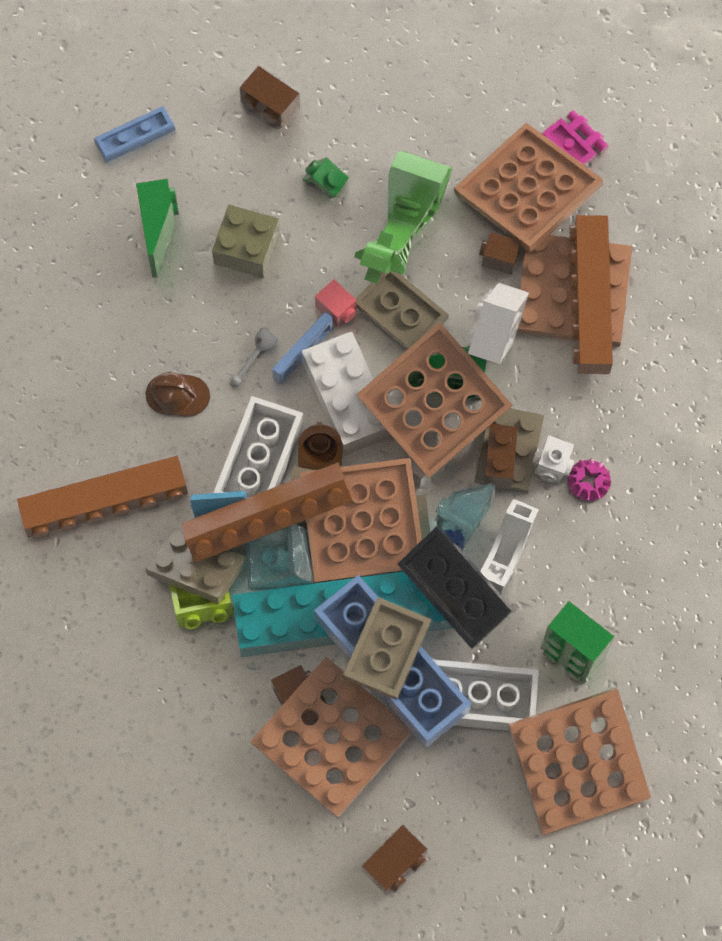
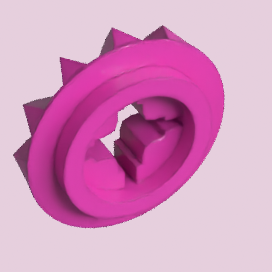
(584, 490)

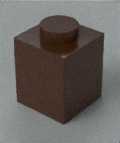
(500, 253)

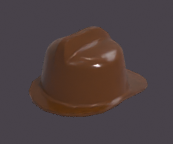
(177, 394)
(319, 447)

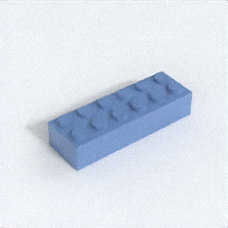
(428, 699)

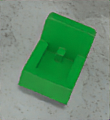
(325, 176)

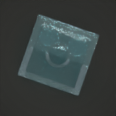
(465, 509)
(279, 559)

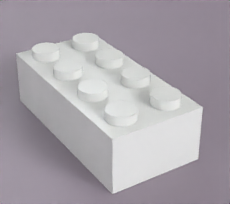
(497, 322)
(337, 376)
(261, 448)
(495, 693)

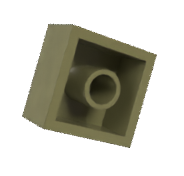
(245, 241)

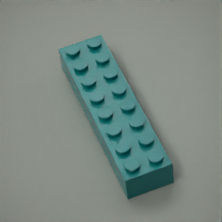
(286, 620)

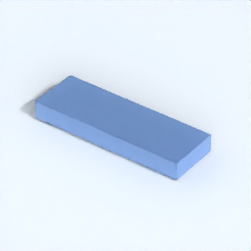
(134, 134)
(293, 357)

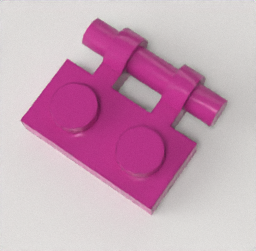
(566, 137)

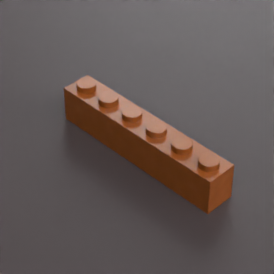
(592, 294)
(102, 497)
(266, 512)

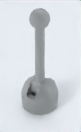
(264, 341)

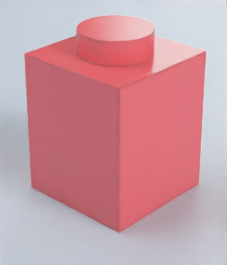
(336, 302)

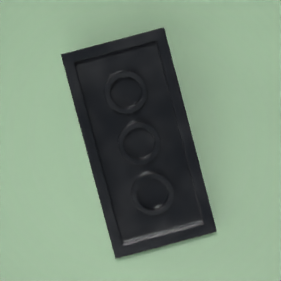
(456, 587)

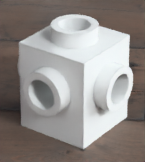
(553, 460)

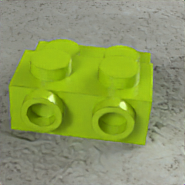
(194, 610)

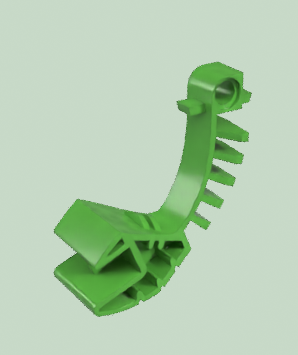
(413, 200)

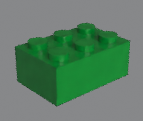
(576, 642)

